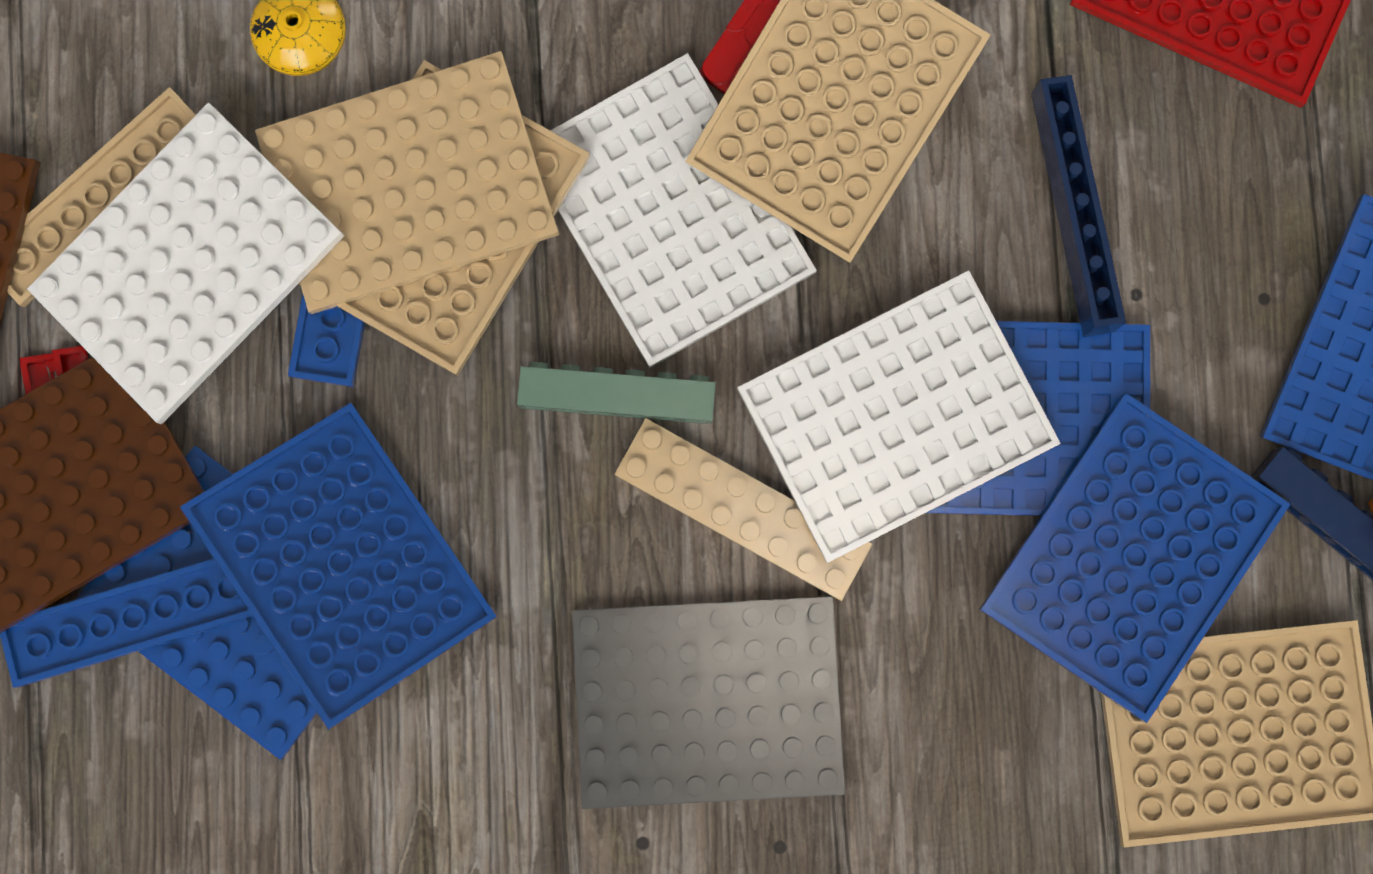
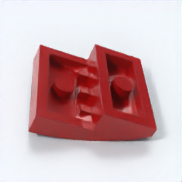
(59, 361)

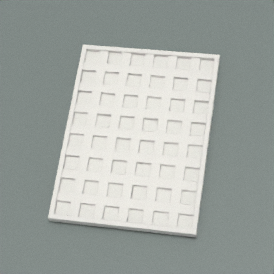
(661, 234)
(185, 263)
(898, 416)

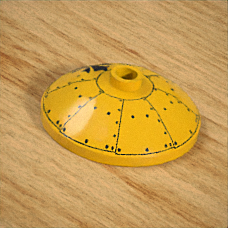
(301, 47)

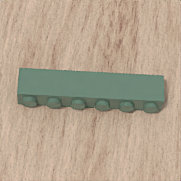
(616, 394)

